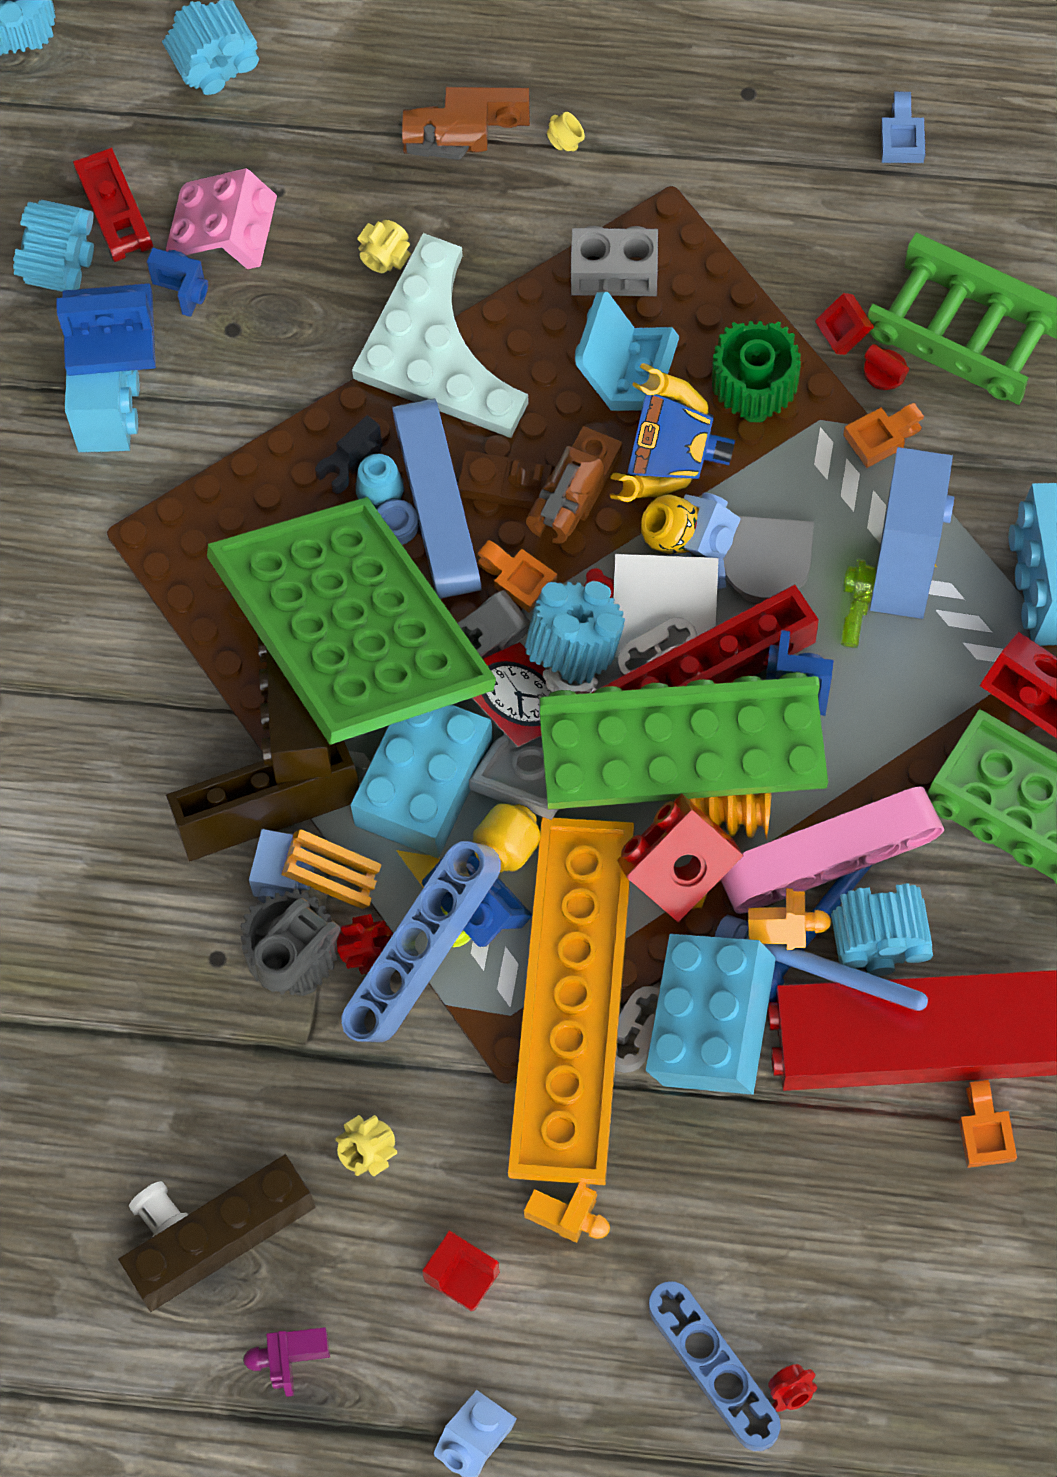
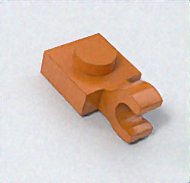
(878, 435)
(518, 576)
(986, 1134)

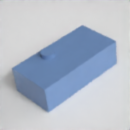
(912, 532)

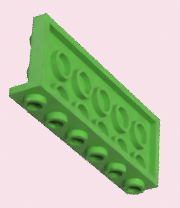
(683, 741)
(1002, 791)

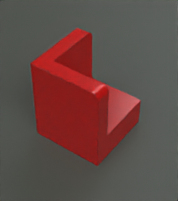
(461, 1271)

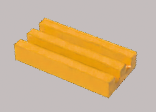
(337, 853)

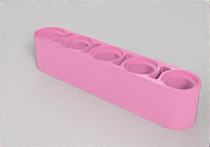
(832, 849)

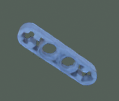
(708, 1369)

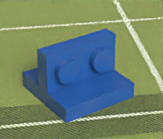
(107, 329)

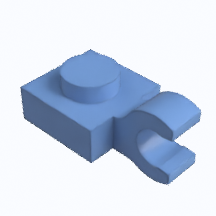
(902, 135)

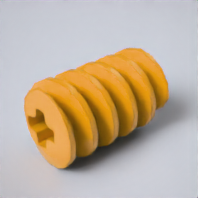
(747, 809)

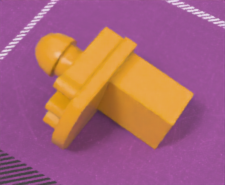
(787, 923)
(565, 1218)

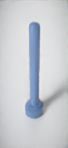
(738, 928)

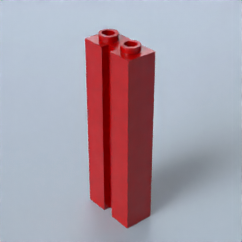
(966, 1032)

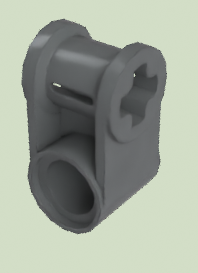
(495, 625)
(299, 938)

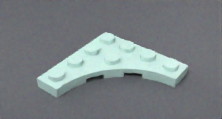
(422, 354)

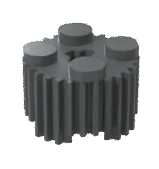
(263, 919)

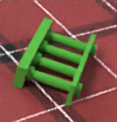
(982, 284)

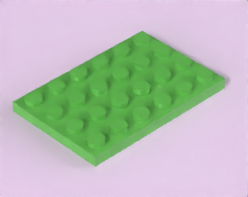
(350, 619)

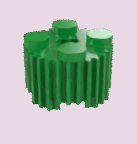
(756, 369)

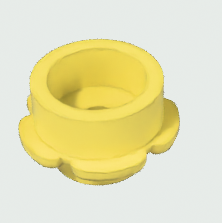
(565, 132)

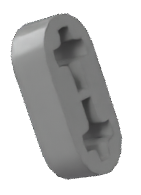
(652, 640)
(629, 1024)

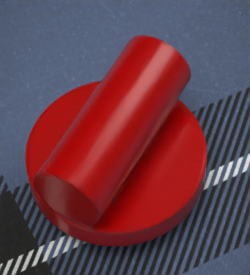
(884, 368)

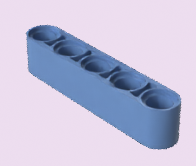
(436, 498)
(401, 952)

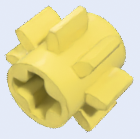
(384, 246)
(366, 1145)

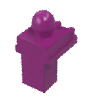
(283, 1350)

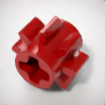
(362, 942)

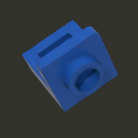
(179, 273)

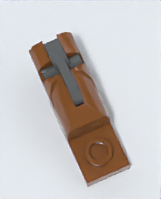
(463, 121)
(574, 484)

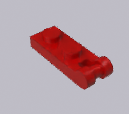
(112, 203)

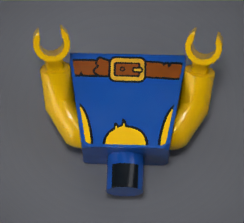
(670, 439)

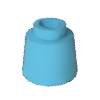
(379, 480)

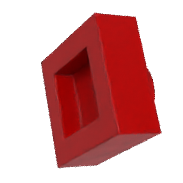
(844, 323)

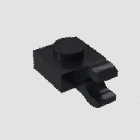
(351, 450)

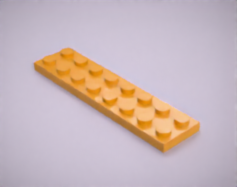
(571, 1004)

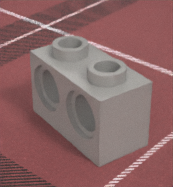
(614, 269)

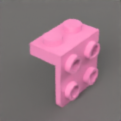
(226, 213)

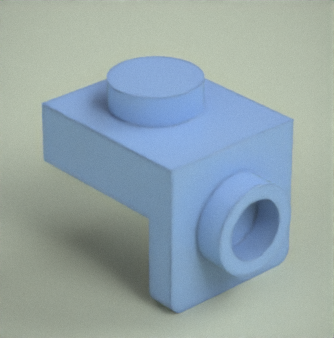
(714, 527)
(473, 1435)

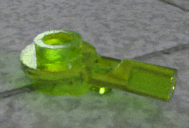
(860, 584)

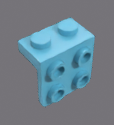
(614, 351)

